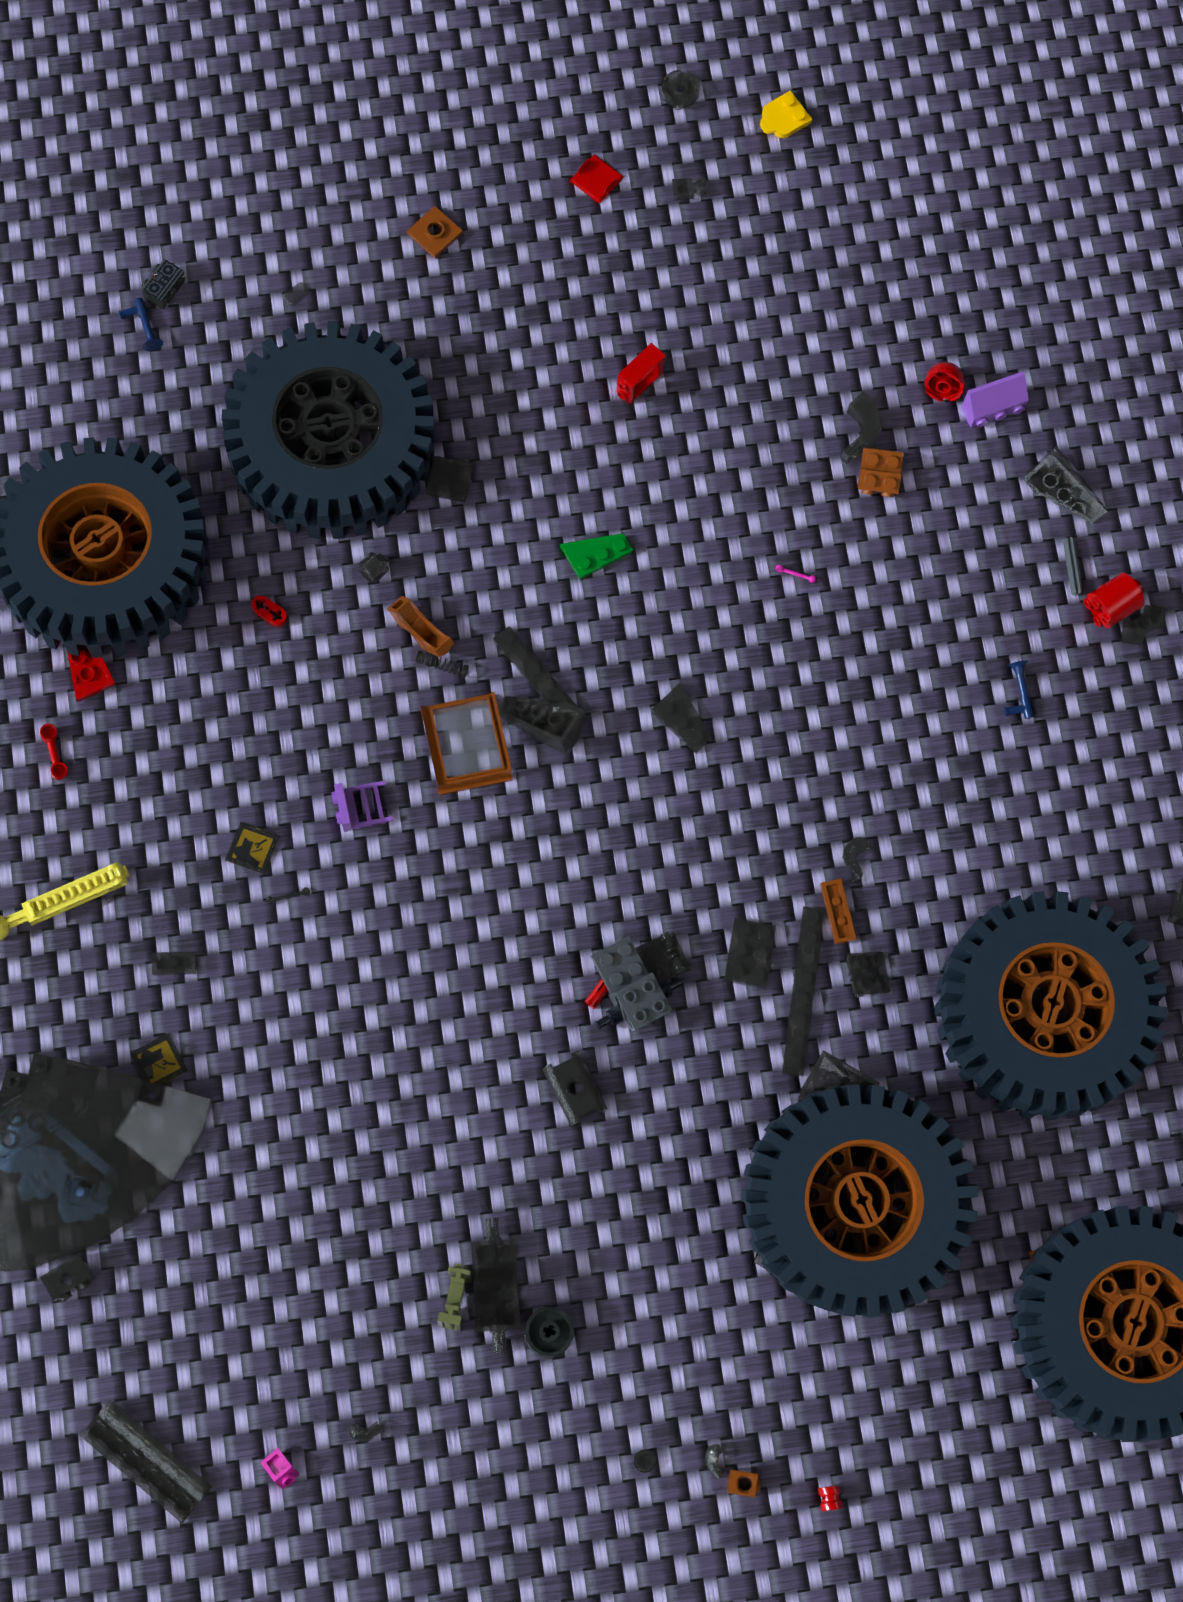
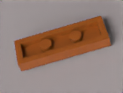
(838, 911)

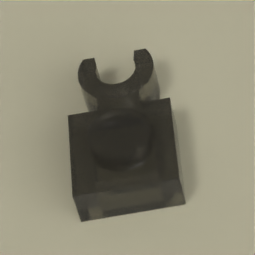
(685, 189)

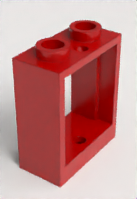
(640, 373)

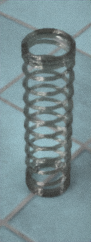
(463, 673)

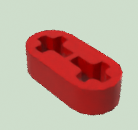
(272, 608)

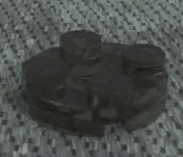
(680, 99)

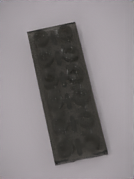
(146, 1461)

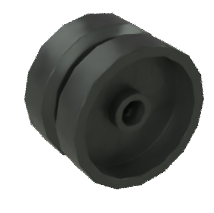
(552, 1319)

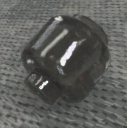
(373, 567)

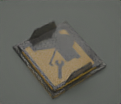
(252, 848)
(159, 1060)

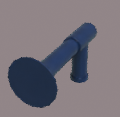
(151, 342)
(1025, 708)

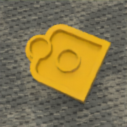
(784, 116)

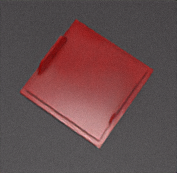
(596, 178)

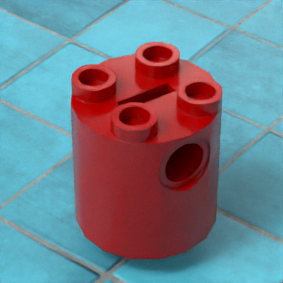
(1115, 600)

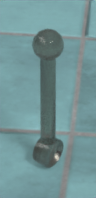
(305, 892)

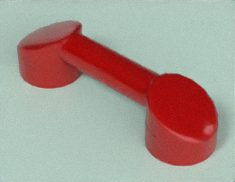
(49, 735)

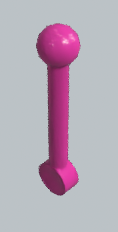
(812, 579)

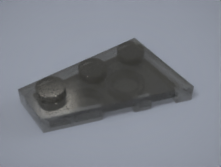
(682, 719)

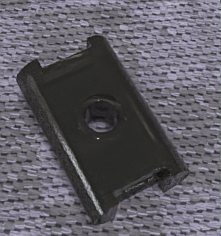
(575, 1105)

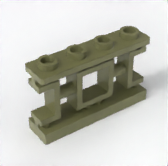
(451, 1319)

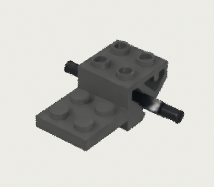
(632, 990)

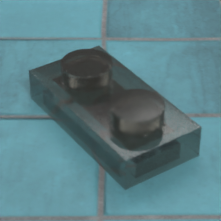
(173, 963)

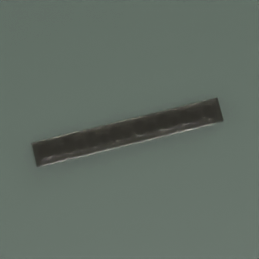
(802, 991)

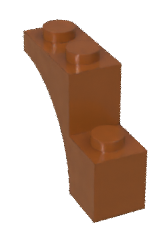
(421, 629)

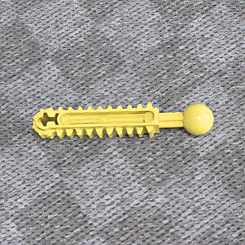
(67, 897)

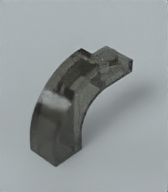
(868, 418)

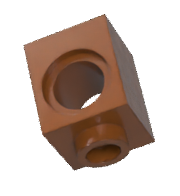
(733, 1483)

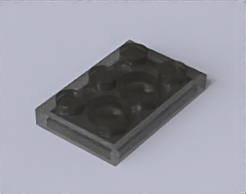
(750, 953)

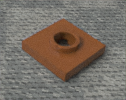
(434, 243)

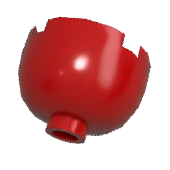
(944, 382)

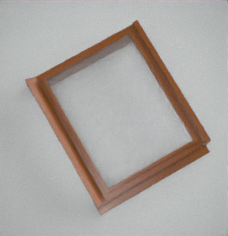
(467, 744)

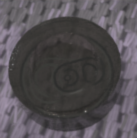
(644, 1461)

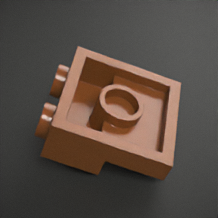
(880, 471)

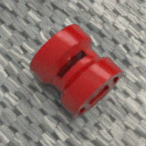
(830, 1498)

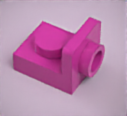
(280, 1469)

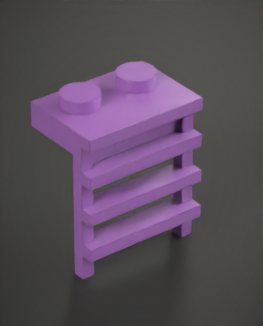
(347, 811)

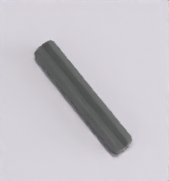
(1072, 566)

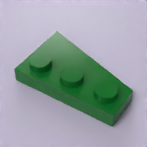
(595, 553)

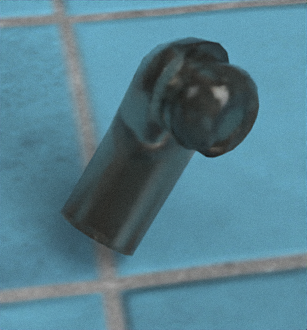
(364, 1434)
(711, 1460)

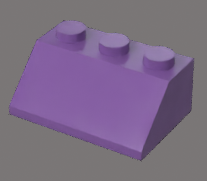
(995, 400)

